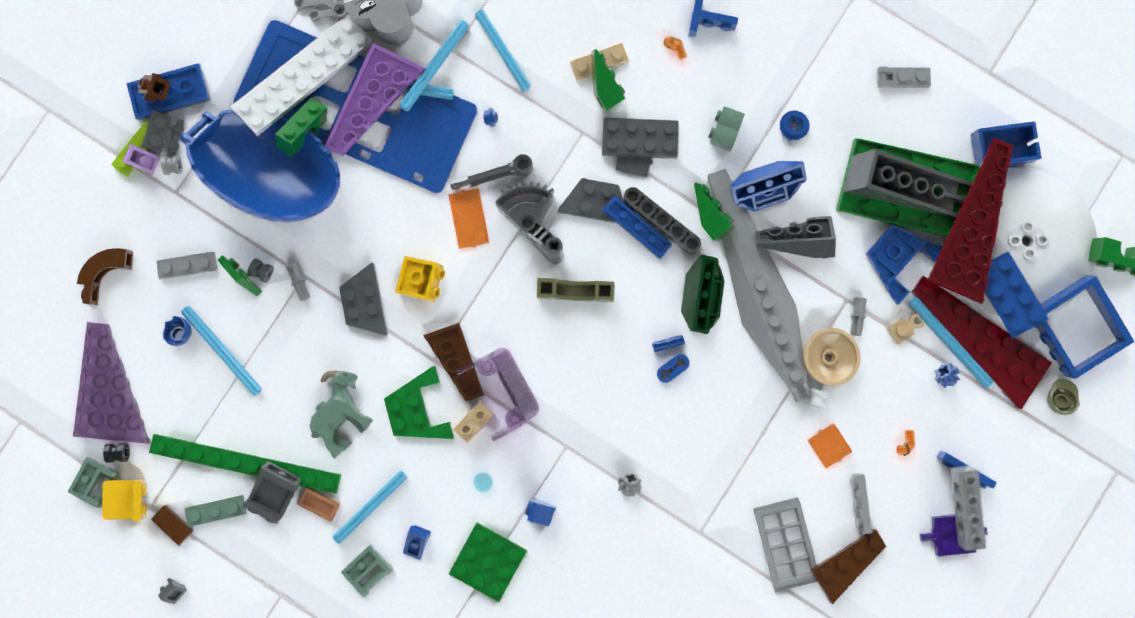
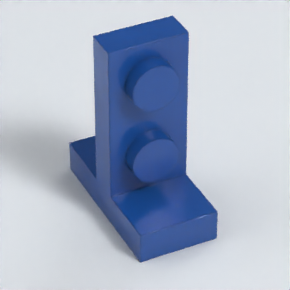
(710, 20)

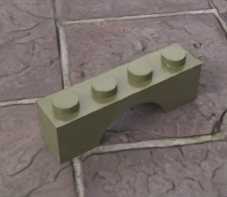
(575, 290)

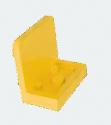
(124, 499)

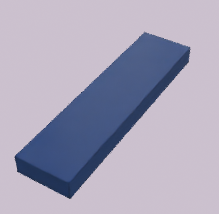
(636, 227)

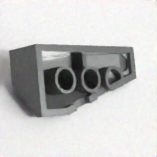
(809, 239)

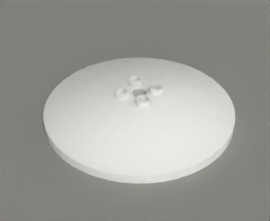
(1058, 232)

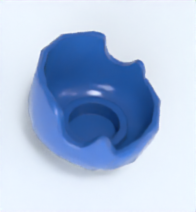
(177, 331)

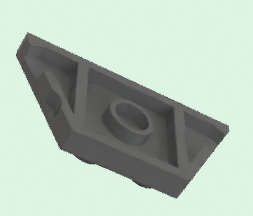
(589, 199)
(363, 301)

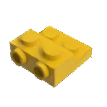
(420, 279)

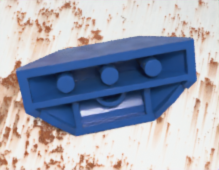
(768, 184)

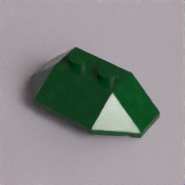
(703, 294)

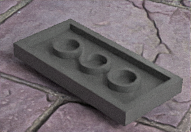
(640, 138)

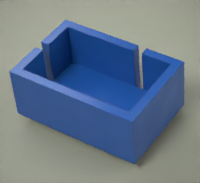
(1013, 134)

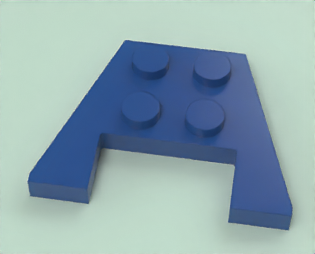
(893, 253)

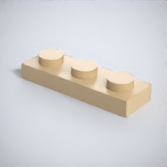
(614, 55)

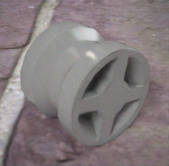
(171, 165)

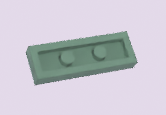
(215, 510)

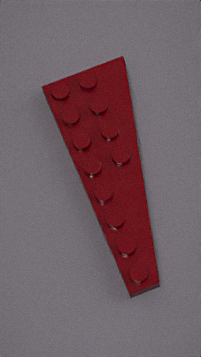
(969, 245)
(1005, 359)

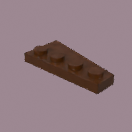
(453, 353)

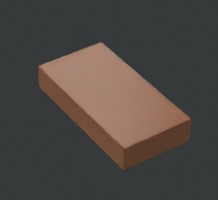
(318, 504)

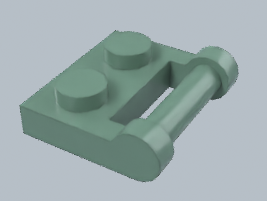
(87, 478)
(362, 566)

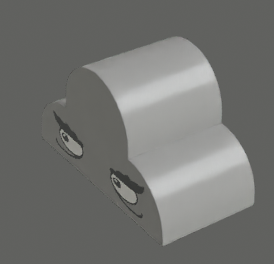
(387, 17)

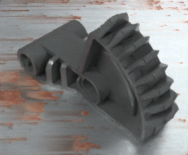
(533, 212)

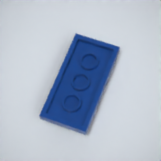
(185, 89)
(1013, 296)

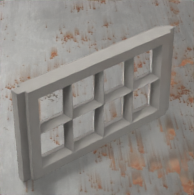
(778, 508)

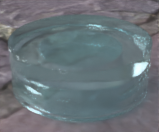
(483, 482)

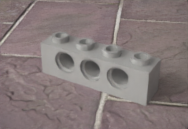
(968, 508)

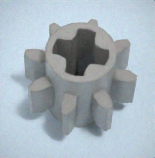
(629, 484)

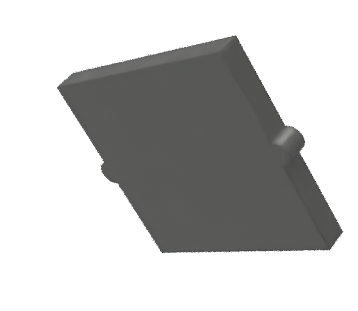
(634, 165)

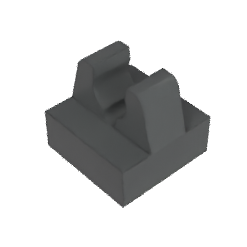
(172, 591)

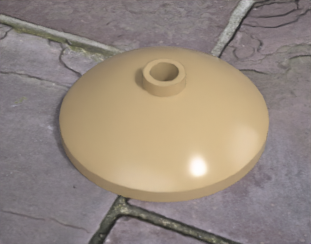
(843, 355)

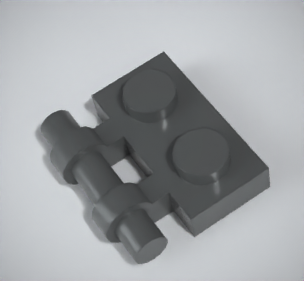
(157, 131)

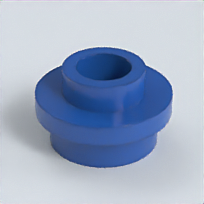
(490, 117)

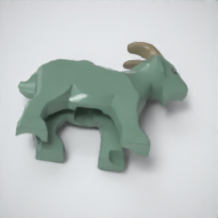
(336, 411)

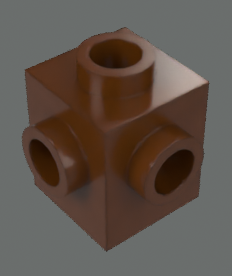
(153, 87)

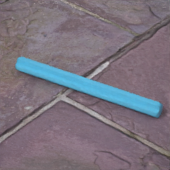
(434, 65)
(953, 345)
(221, 350)

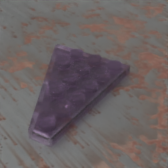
(104, 394)

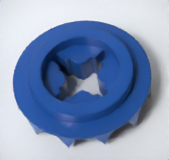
(798, 118)

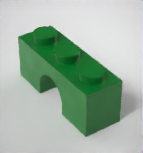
(292, 134)
(1107, 253)

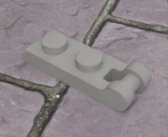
(904, 77)

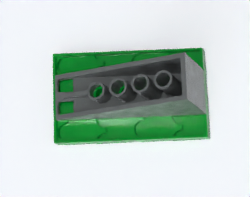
(904, 186)

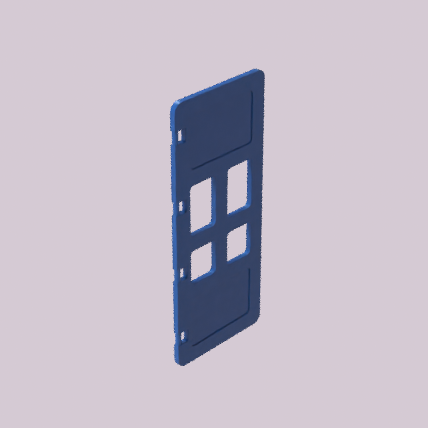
(420, 140)

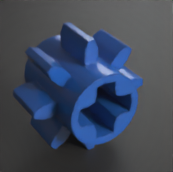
(947, 375)

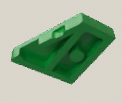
(239, 275)

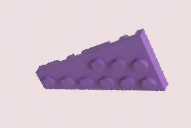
(376, 88)

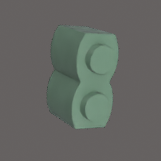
(727, 128)

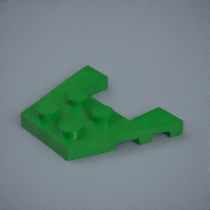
(408, 410)

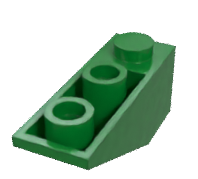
(604, 85)
(712, 218)

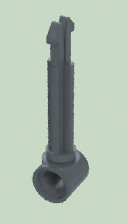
(497, 173)

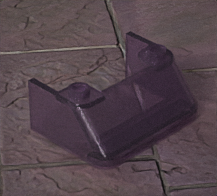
(503, 363)

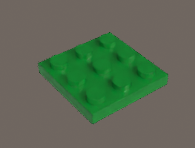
(487, 562)

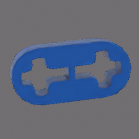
(670, 364)

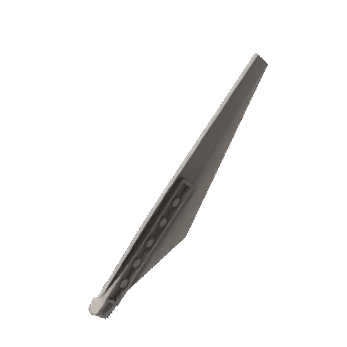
(761, 293)

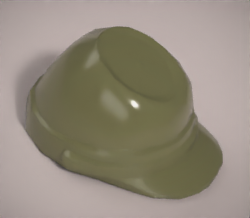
(1063, 397)

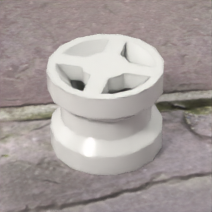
(817, 398)

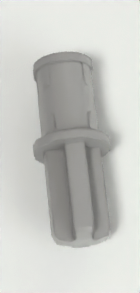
(298, 282)
(858, 316)

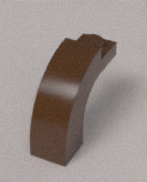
(97, 267)

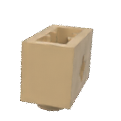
(474, 421)

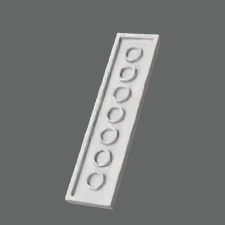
(302, 75)

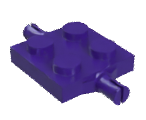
(945, 536)

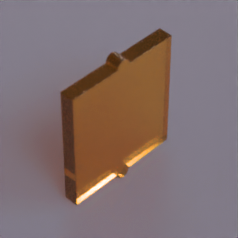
(829, 445)

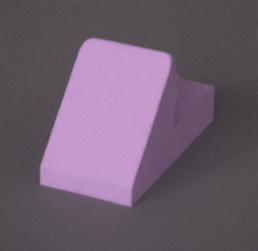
(141, 159)

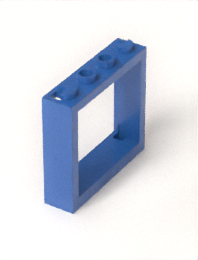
(1109, 314)

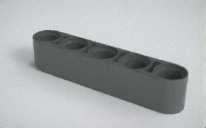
(658, 211)

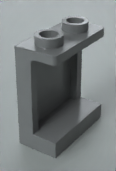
(272, 492)

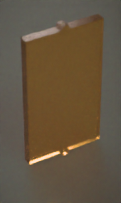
(468, 218)

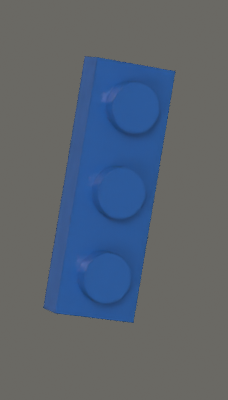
(950, 461)

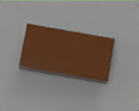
(172, 524)

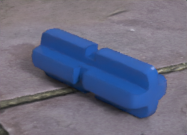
(671, 342)

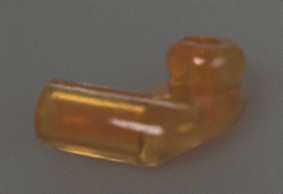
(675, 45)
(909, 444)

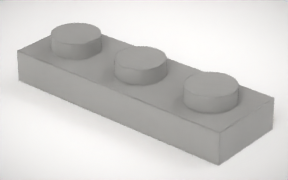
(186, 265)
(860, 503)

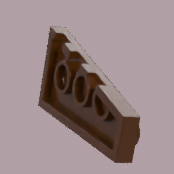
(846, 565)

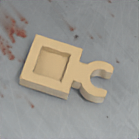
(902, 329)

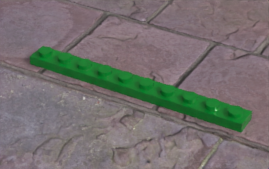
(240, 462)

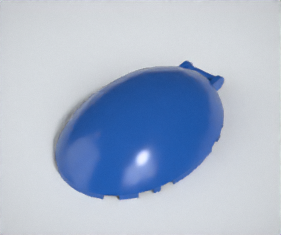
(256, 174)

